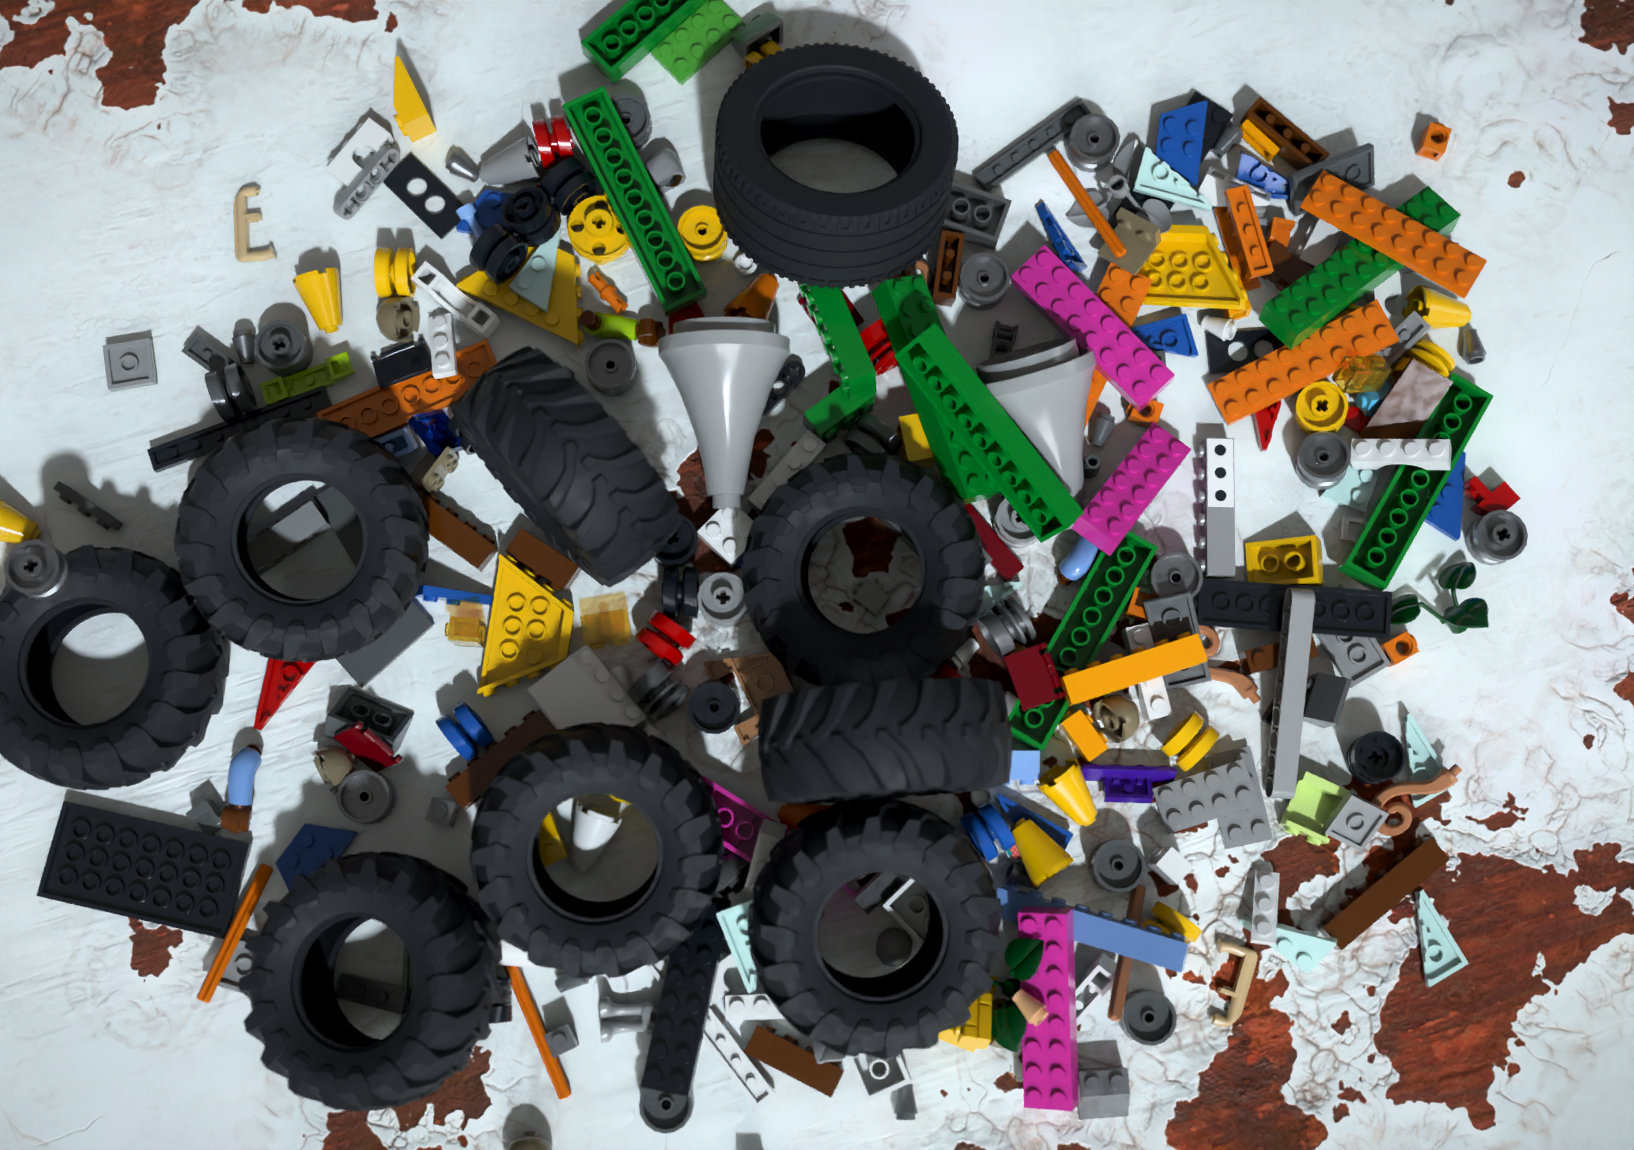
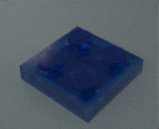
(434, 432)

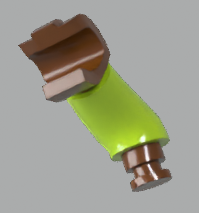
(621, 327)

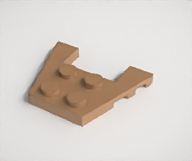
(759, 677)

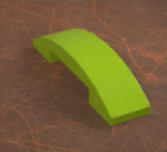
(328, 374)

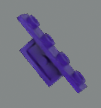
(1128, 783)

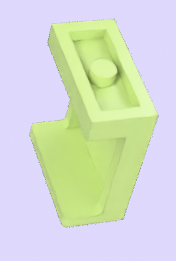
(1311, 807)

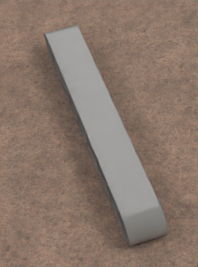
(1290, 693)

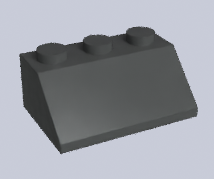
(379, 716)

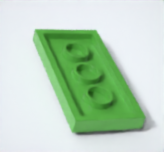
(697, 40)

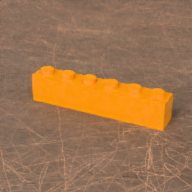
(1133, 669)

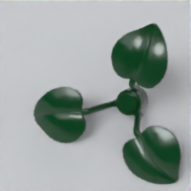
(1469, 614)
(1024, 959)

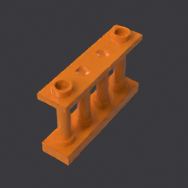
(1243, 237)

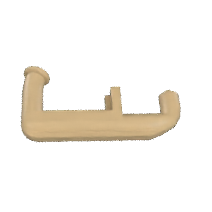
(241, 228)
(1241, 983)

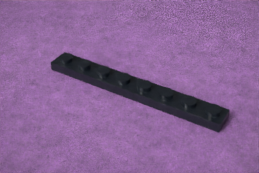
(209, 439)

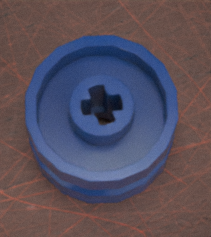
(462, 732)
(989, 829)

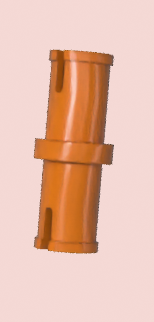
(608, 292)

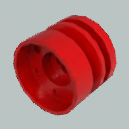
(878, 344)

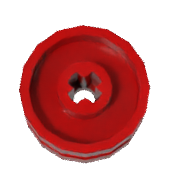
(553, 142)
(666, 636)

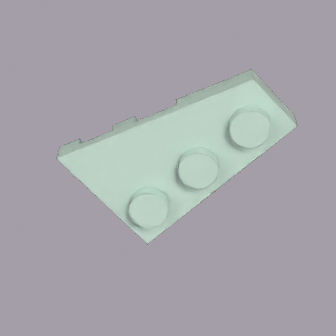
(1354, 489)

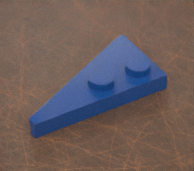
(1262, 176)
(1060, 241)
(1168, 335)
(1447, 508)
(451, 596)
(1017, 812)

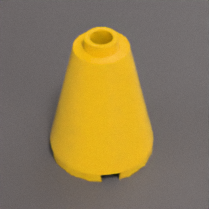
(321, 297)
(1436, 308)
(16, 526)
(1069, 792)
(1039, 852)

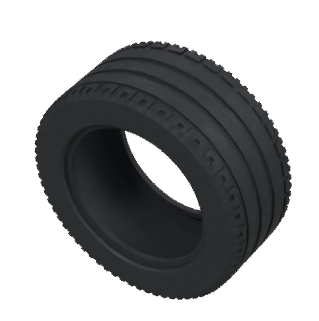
(846, 97)

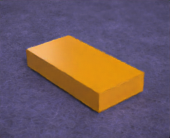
(1259, 141)

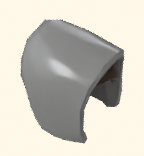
(664, 170)

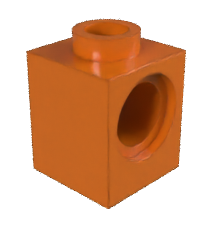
(1430, 149)
(1154, 411)
(1409, 645)

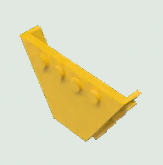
(1192, 272)
(563, 309)
(525, 630)

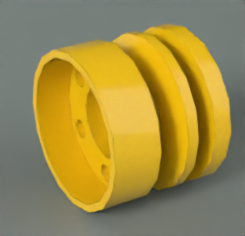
(1428, 354)

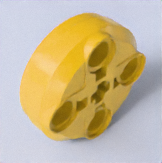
(594, 236)

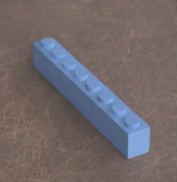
(1104, 931)

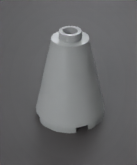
(514, 164)

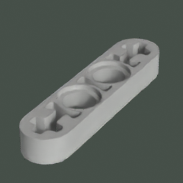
(364, 179)

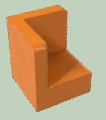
(1279, 231)
(1135, 606)

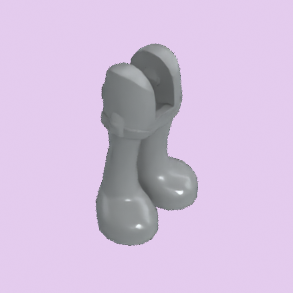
(610, 1009)

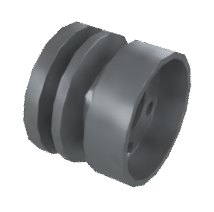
(1003, 629)

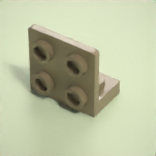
(1138, 237)
(433, 470)

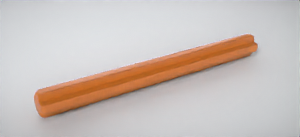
(1087, 204)
(234, 933)
(537, 1030)

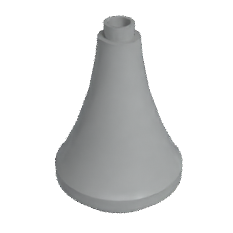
(724, 381)
(1047, 398)

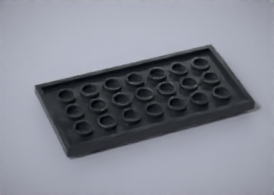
(144, 869)

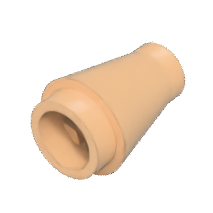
(1031, 1008)

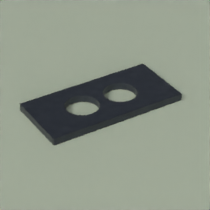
(398, 183)
(1218, 355)

